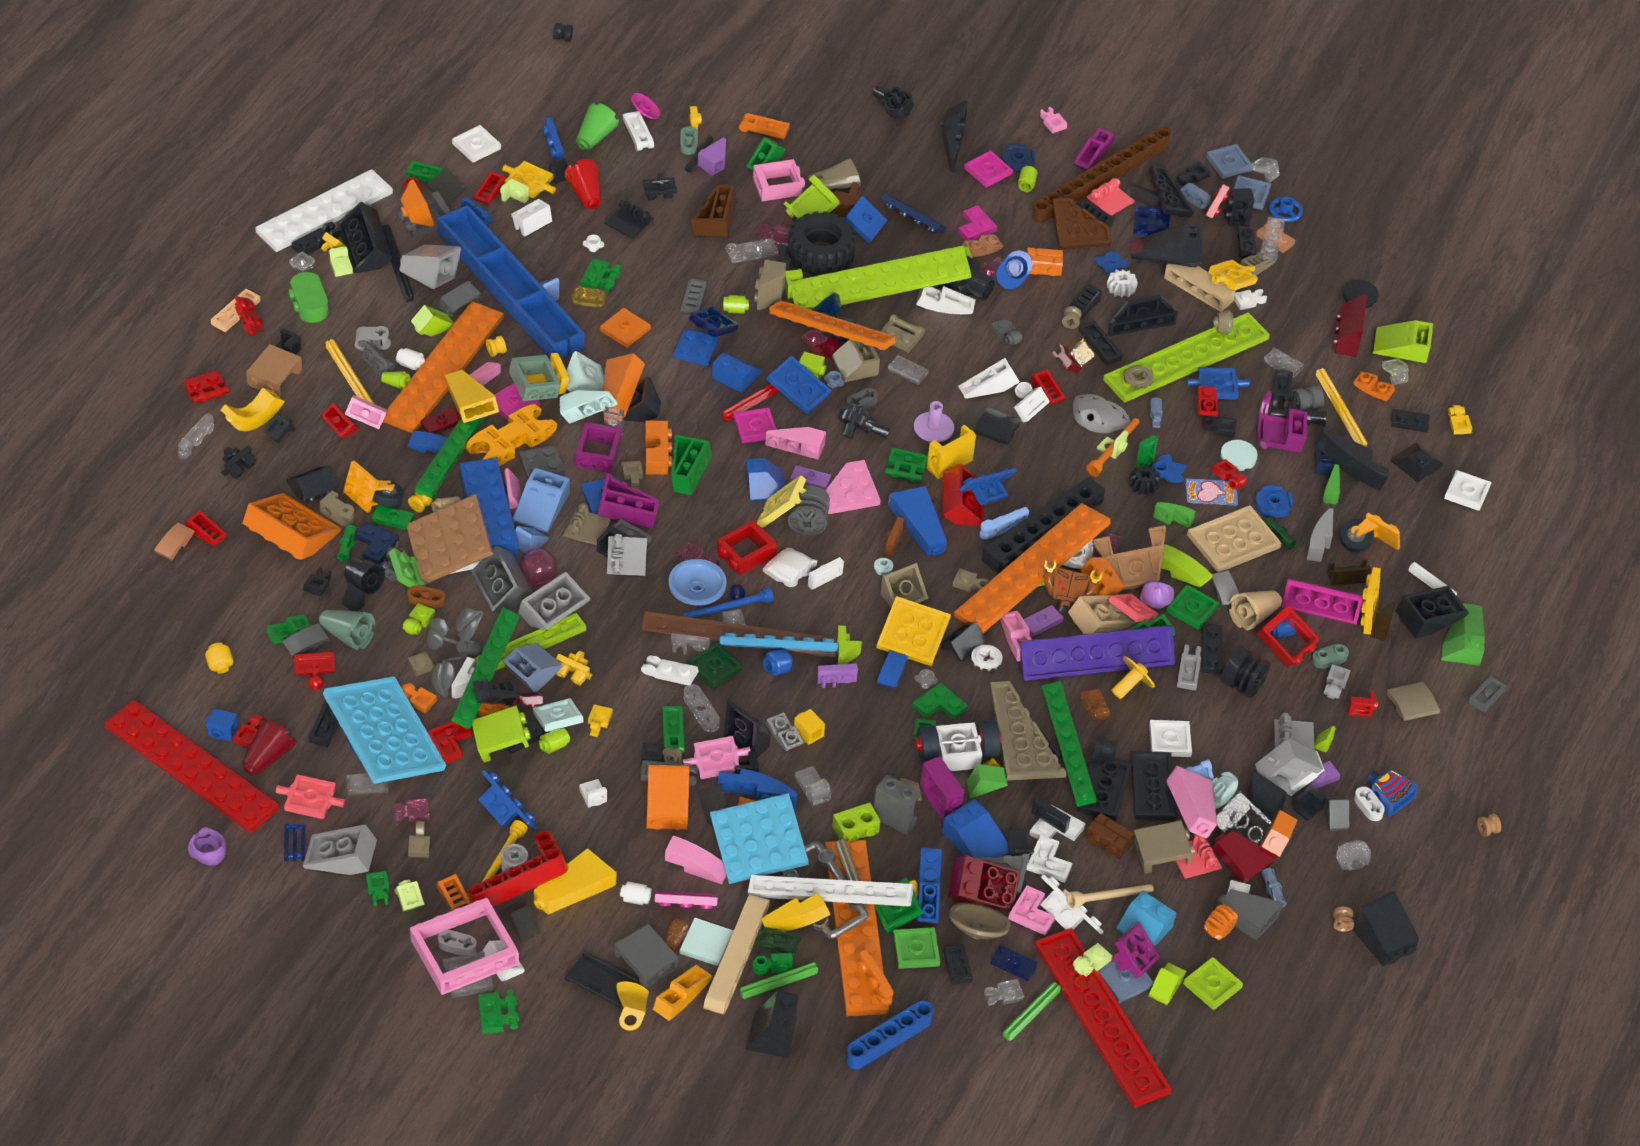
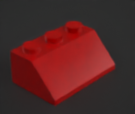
(959, 506)

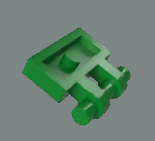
(595, 275)
(906, 460)
(491, 1015)

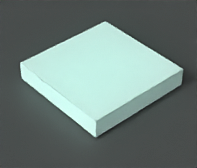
(558, 715)
(706, 942)

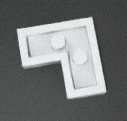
(1044, 829)
(1045, 863)

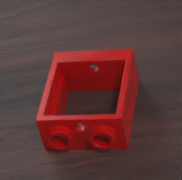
(757, 535)
(1299, 626)

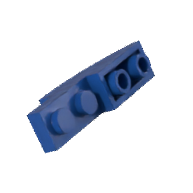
(755, 784)
(929, 884)

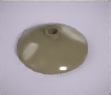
(979, 921)

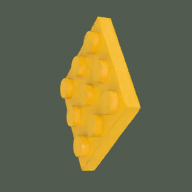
(914, 630)

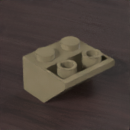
(770, 284)
(856, 361)

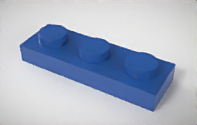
(552, 139)

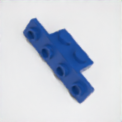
(988, 488)
(501, 803)

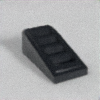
(1097, 212)
(1087, 293)

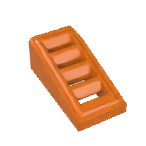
(448, 882)

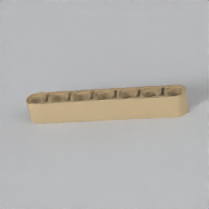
(736, 954)

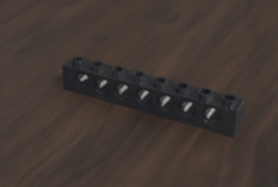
(1021, 537)

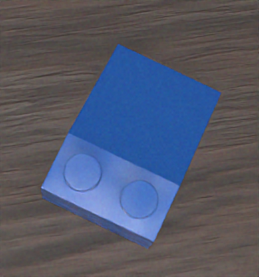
(975, 832)

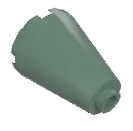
(349, 626)

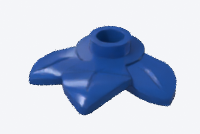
(1111, 262)
(1169, 470)

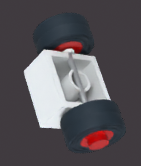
(959, 744)

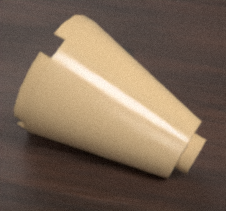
(1253, 607)

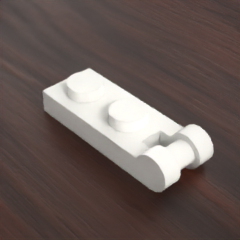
(638, 130)

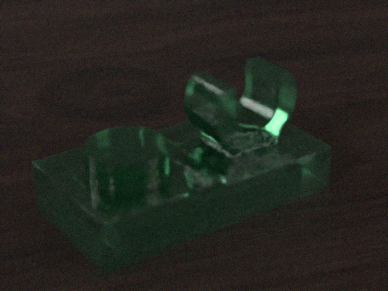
(778, 940)

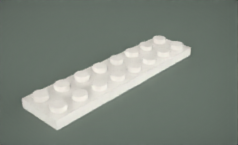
(323, 209)

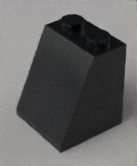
(1386, 929)
(774, 1025)

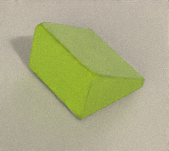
(1325, 739)

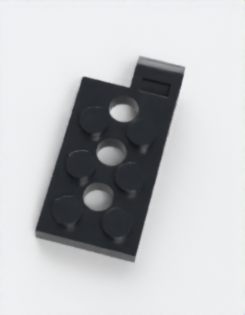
(1104, 757)

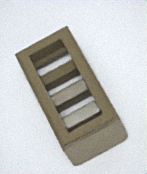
(1253, 260)

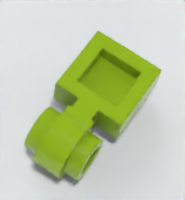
(419, 617)

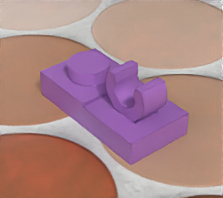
(836, 673)

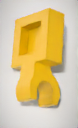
(599, 717)

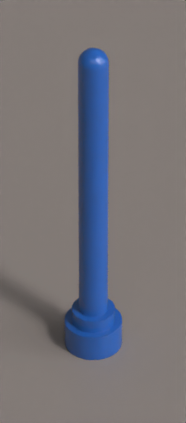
(764, 595)

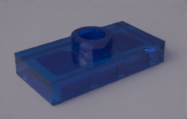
(1014, 963)

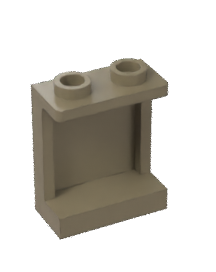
(1162, 845)

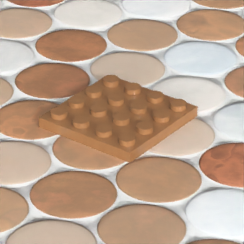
(449, 539)

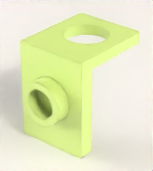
(1119, 445)

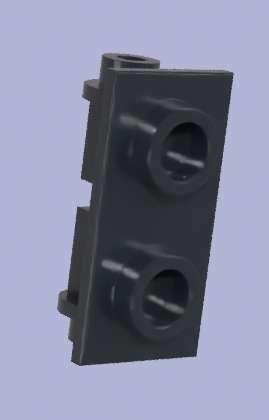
(1246, 241)

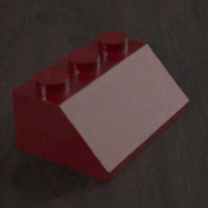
(1350, 326)

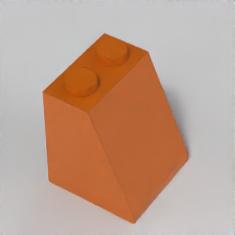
(667, 797)

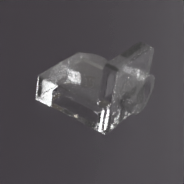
(1268, 167)
(1397, 369)

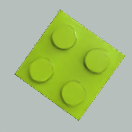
(1213, 983)

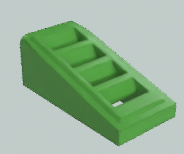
(1332, 489)

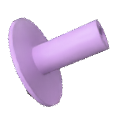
(934, 424)

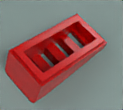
(488, 182)
(1048, 380)
(201, 518)

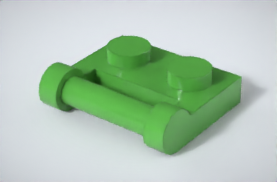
(406, 568)

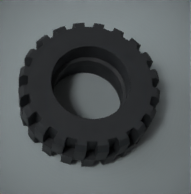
(821, 228)

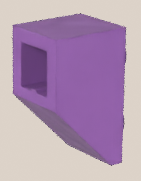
(713, 157)

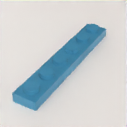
(770, 642)

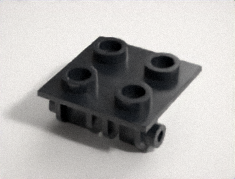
(629, 219)

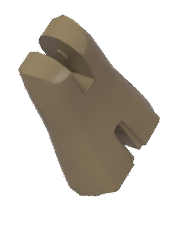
(838, 176)

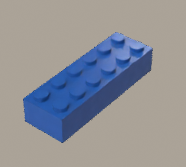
(485, 481)

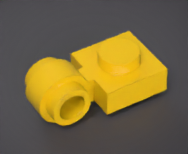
(1458, 420)

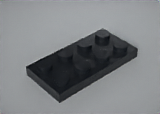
(1150, 788)

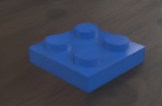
(696, 347)

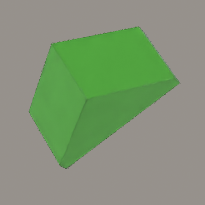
(986, 779)

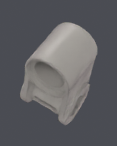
(373, 337)

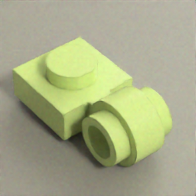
(1093, 958)

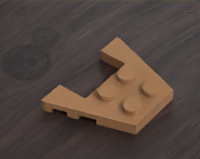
(1135, 566)

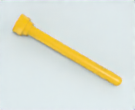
(517, 830)

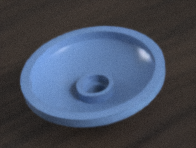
(697, 582)

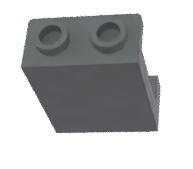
(436, 207)
(896, 804)
(647, 955)

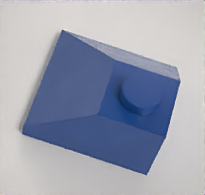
(762, 479)

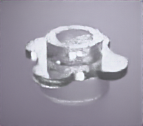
(926, 678)

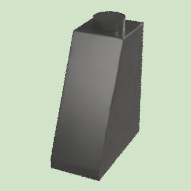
(1253, 912)

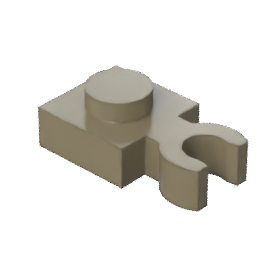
(967, 581)

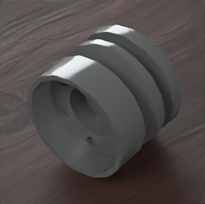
(811, 514)

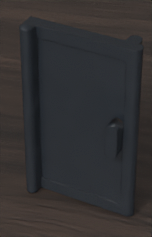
(599, 975)

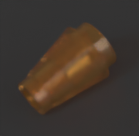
(675, 934)

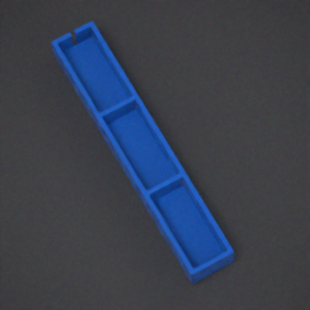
(511, 283)

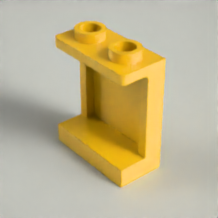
(956, 452)

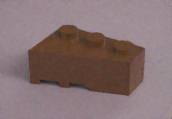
(717, 213)

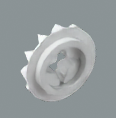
(982, 652)

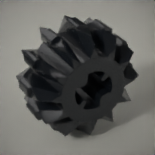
(1144, 480)

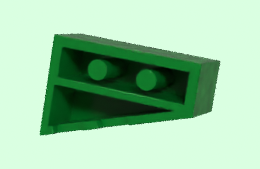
(689, 463)

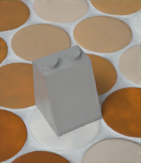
(431, 264)

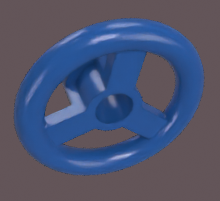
(1286, 207)

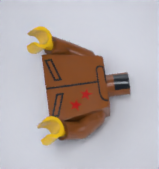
(1067, 585)

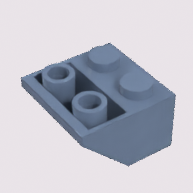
(532, 666)

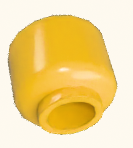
(219, 657)

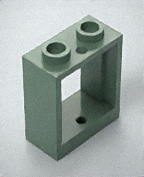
(534, 365)

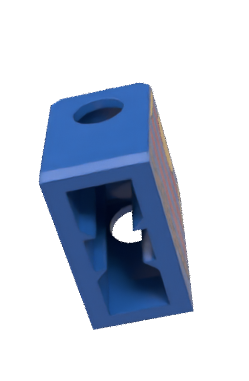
(1392, 790)

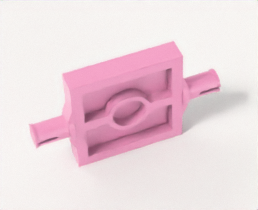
(716, 756)

